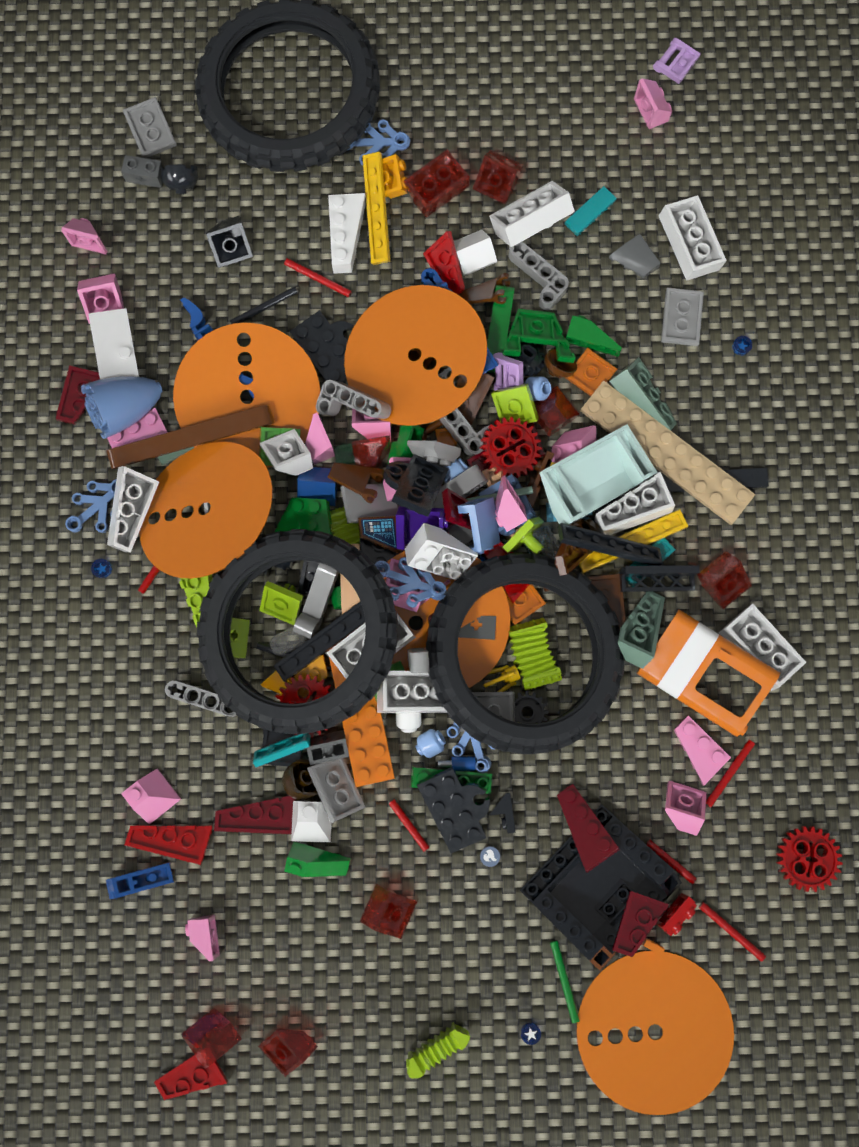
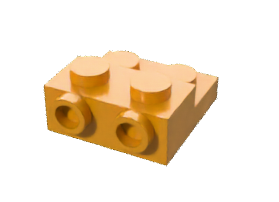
(394, 176)

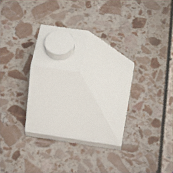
(288, 453)
(310, 822)

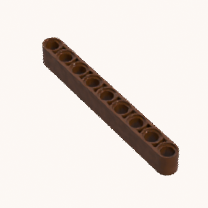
(190, 436)

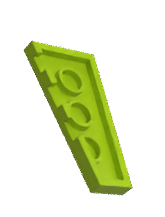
(195, 591)

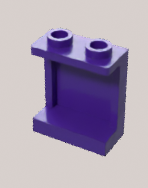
(409, 522)

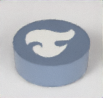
(490, 856)

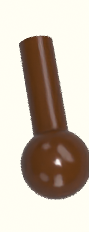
(430, 428)

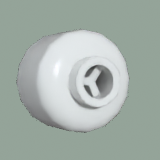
(408, 721)

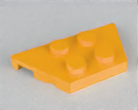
(317, 667)

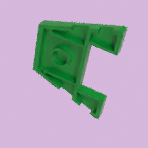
(537, 328)
(306, 514)

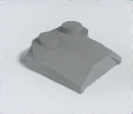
(435, 451)

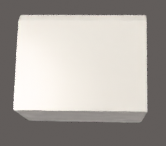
(474, 252)

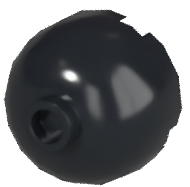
(179, 178)

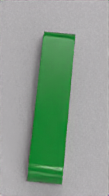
(500, 322)

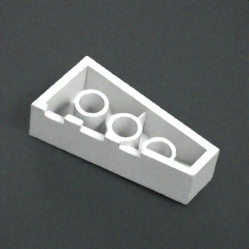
(345, 224)
(130, 506)
(636, 507)

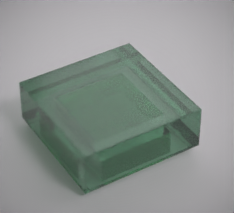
(344, 454)

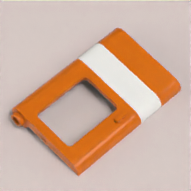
(685, 655)

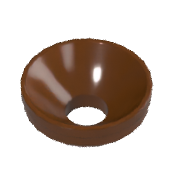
(558, 368)

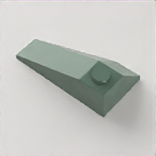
(636, 386)
(641, 630)

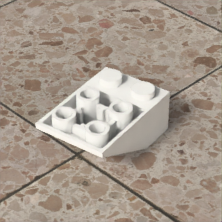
(438, 553)

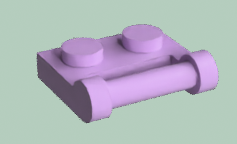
(681, 64)
(508, 372)

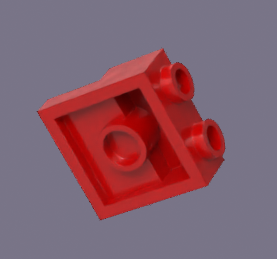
(676, 914)

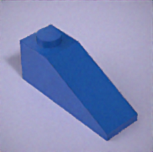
(139, 881)

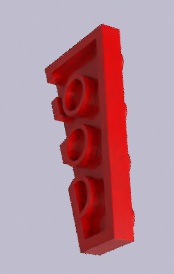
(177, 842)

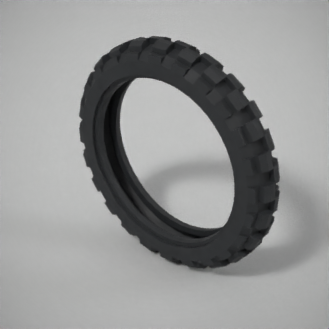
(267, 20)
(371, 668)
(460, 701)

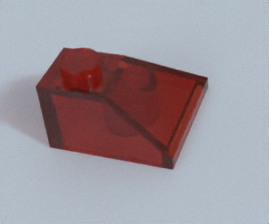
(555, 412)
(371, 451)
(288, 1049)

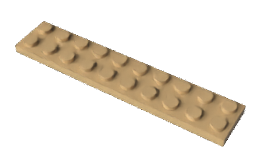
(670, 453)

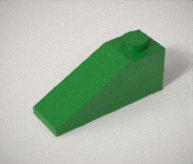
(587, 334)
(314, 862)

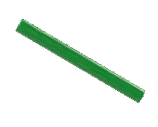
(564, 981)

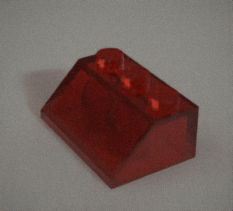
(437, 183)

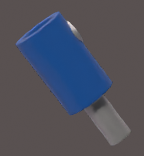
(461, 763)

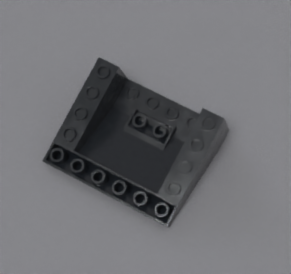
(592, 903)

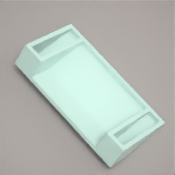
(596, 475)

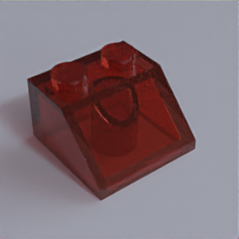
(497, 176)
(724, 579)
(388, 911)
(211, 1037)

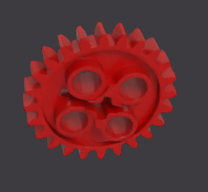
(501, 432)
(292, 695)
(791, 856)

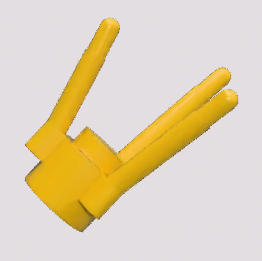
(509, 675)

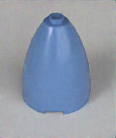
(119, 402)

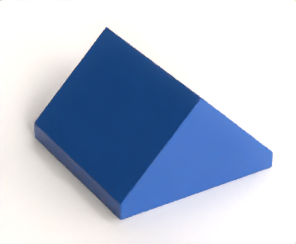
(316, 485)

